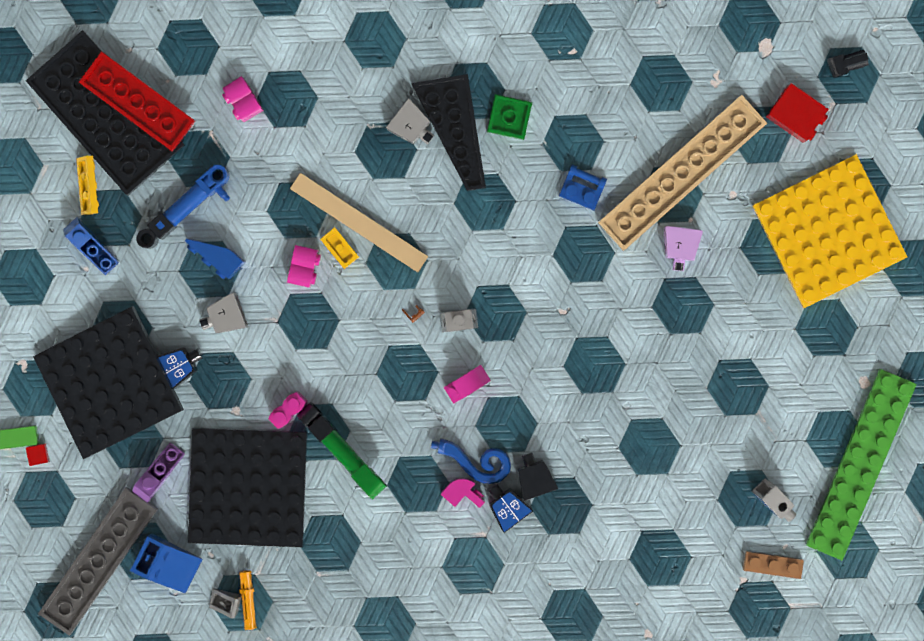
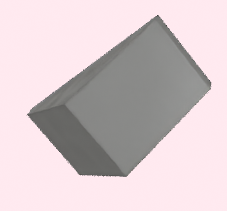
(225, 602)

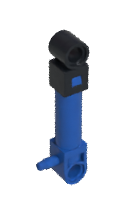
(166, 222)

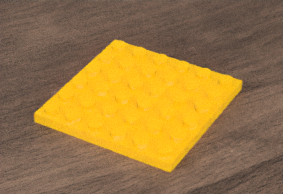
(829, 231)

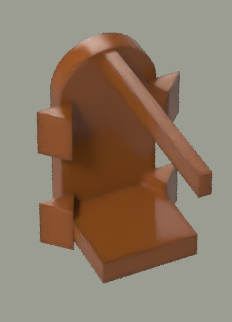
(415, 317)

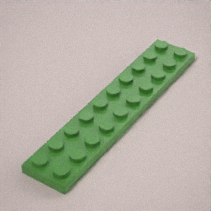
(861, 464)

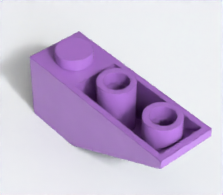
(158, 472)

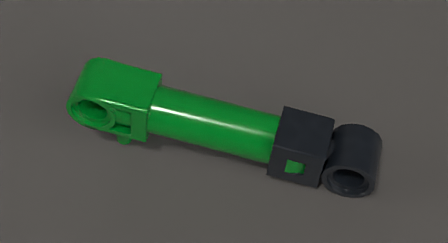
(328, 435)

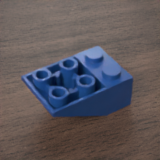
(166, 564)

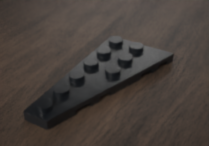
(452, 116)

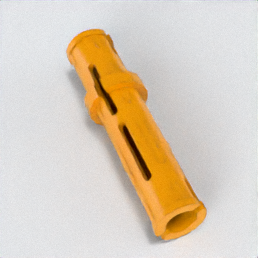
(247, 599)

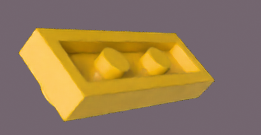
(87, 185)

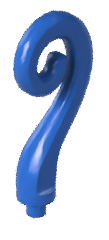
(451, 449)

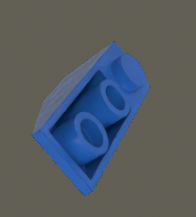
(90, 245)
(223, 259)

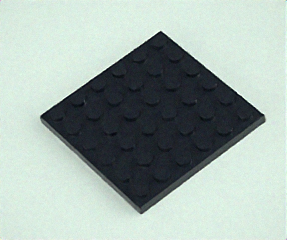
(108, 382)
(247, 487)

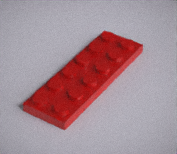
(137, 101)

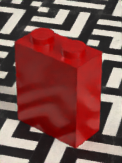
(798, 113)

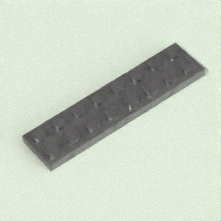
(97, 561)

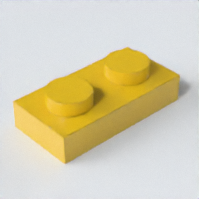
(339, 248)

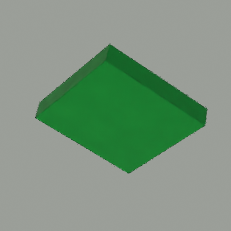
(509, 117)

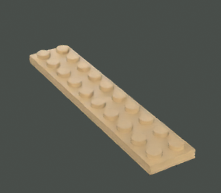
(682, 172)

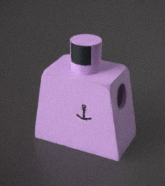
(681, 245)

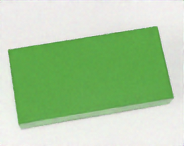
(18, 437)

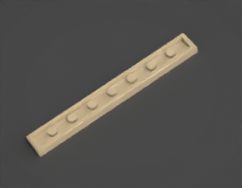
(359, 222)

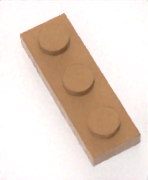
(773, 564)

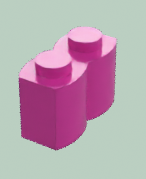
(242, 99)
(303, 266)
(292, 405)

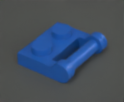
(579, 193)

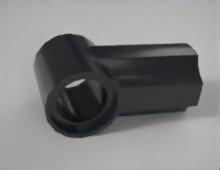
(843, 63)

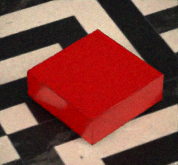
(37, 454)

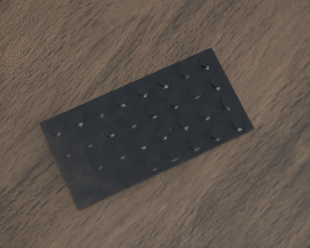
(112, 139)

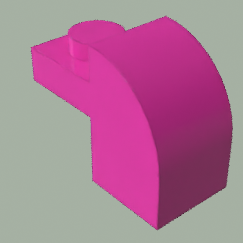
(467, 384)
(461, 487)

